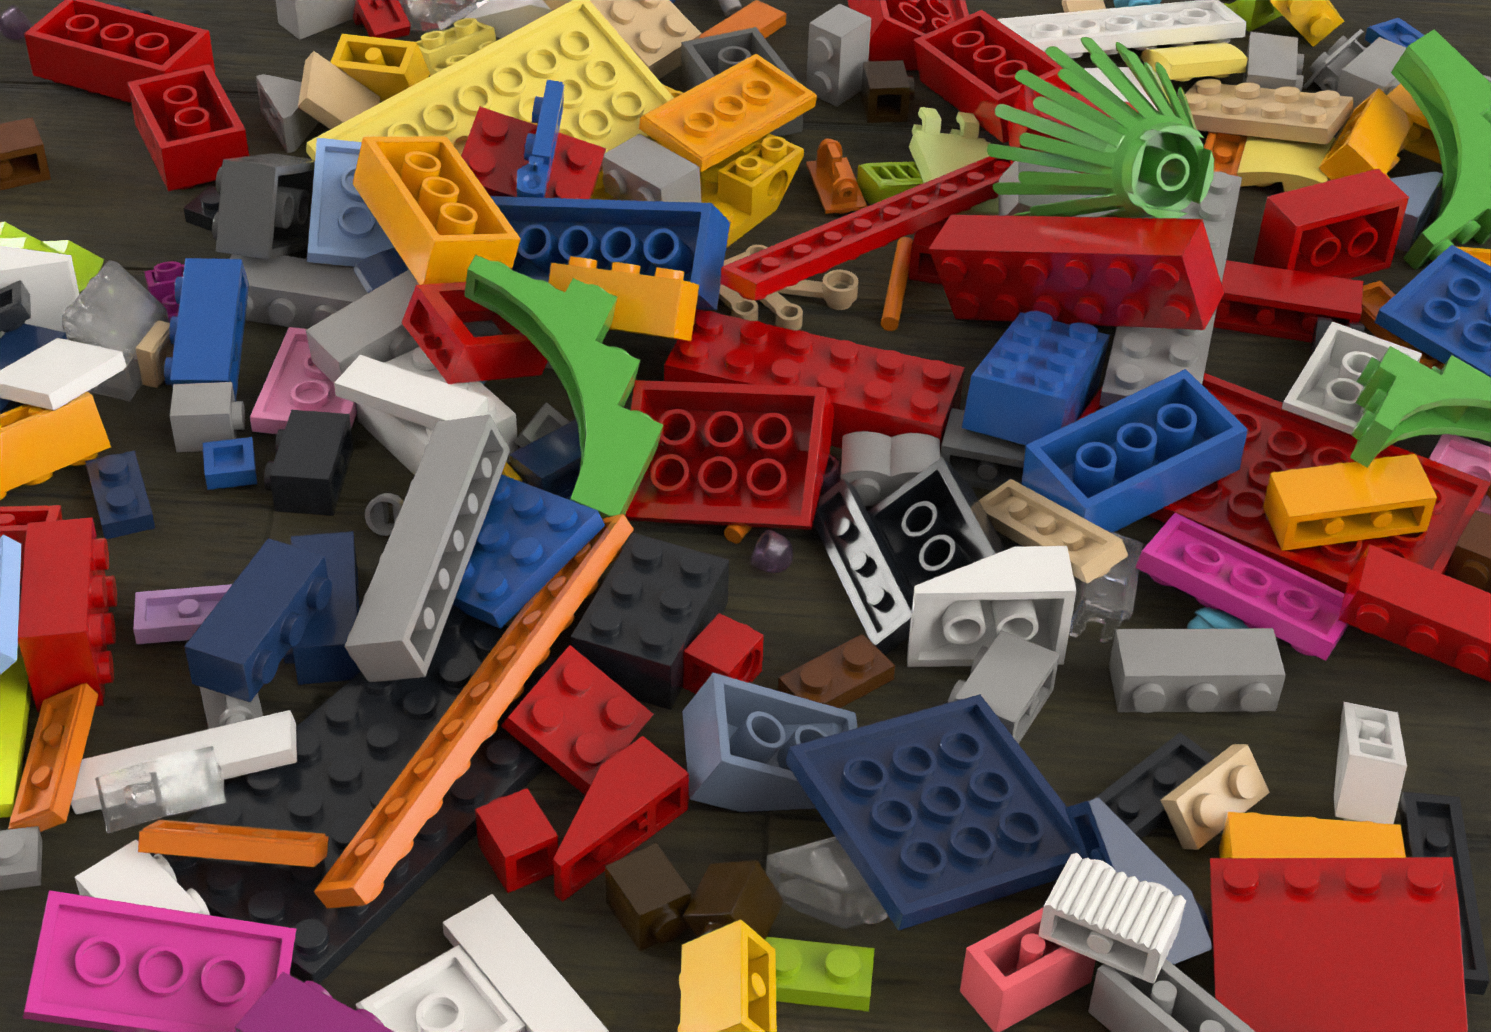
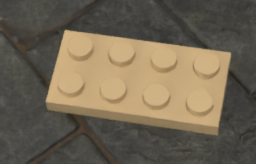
(1268, 112)

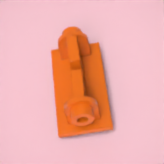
(835, 180)

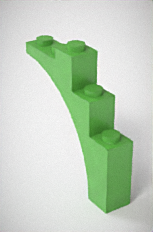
(1458, 111)
(597, 378)
(1413, 400)

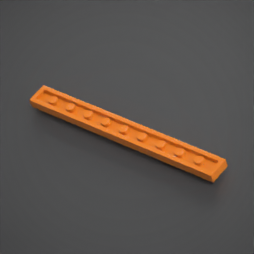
(469, 721)

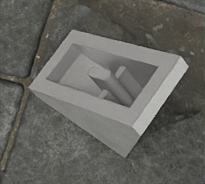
(280, 108)

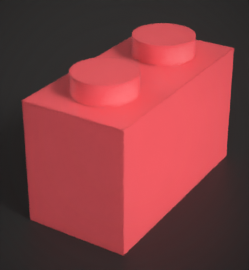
(1020, 973)

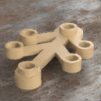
(837, 289)

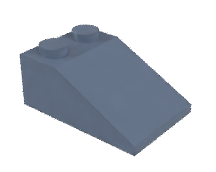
(741, 742)

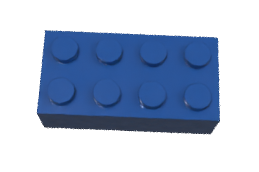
(1035, 378)
(1137, 453)

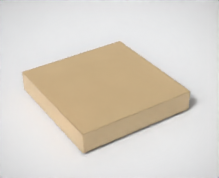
(332, 94)

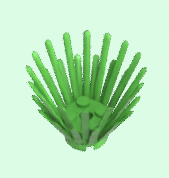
(1137, 161)

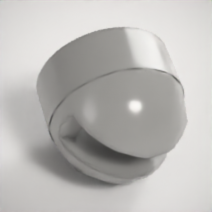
(378, 513)

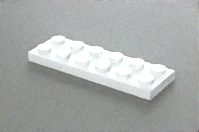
(1132, 26)

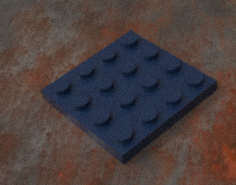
(937, 809)

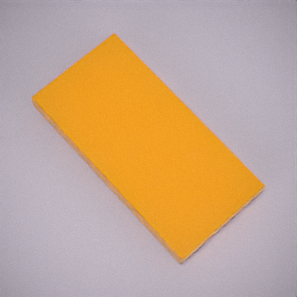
(728, 112)

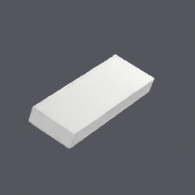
(406, 393)

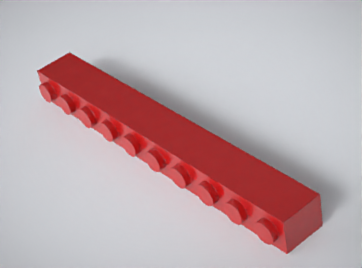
(1254, 297)

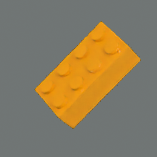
(432, 207)

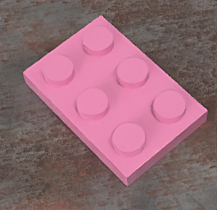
(295, 385)

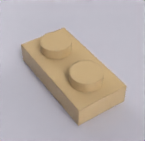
(1222, 786)

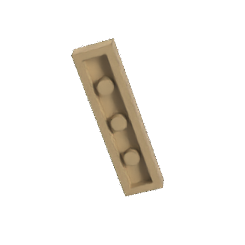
(1041, 522)

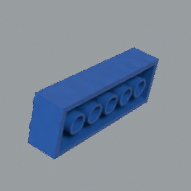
(638, 233)

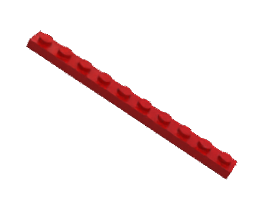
(863, 230)

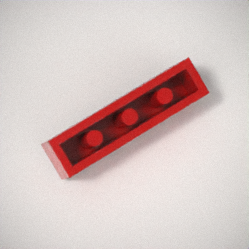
(1420, 611)

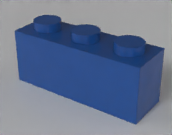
(209, 323)

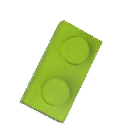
(823, 973)

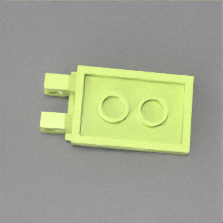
(943, 153)

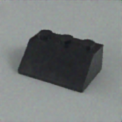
(934, 525)

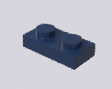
(120, 494)

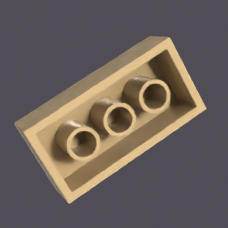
(648, 27)

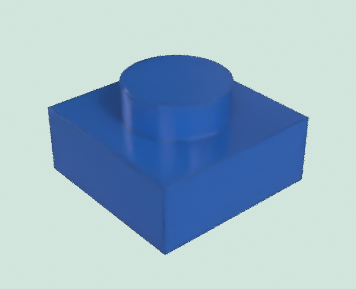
(229, 463)

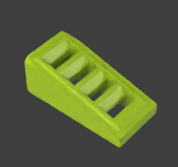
(887, 179)

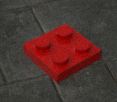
(576, 718)

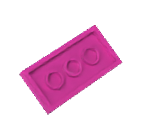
(1245, 585)
(150, 966)

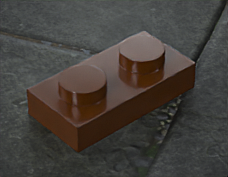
(840, 674)

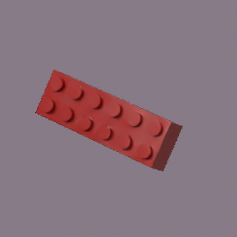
(1079, 269)
(866, 384)

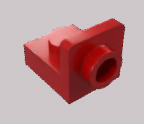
(382, 18)

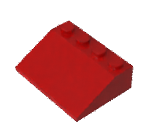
(901, 21)
(734, 453)
(1338, 944)

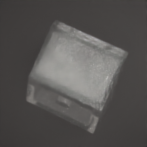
(114, 315)

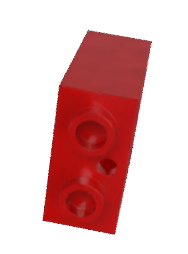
(438, 315)

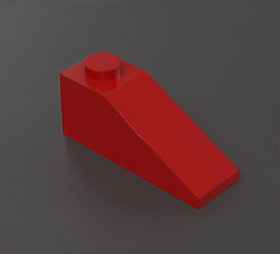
(626, 805)

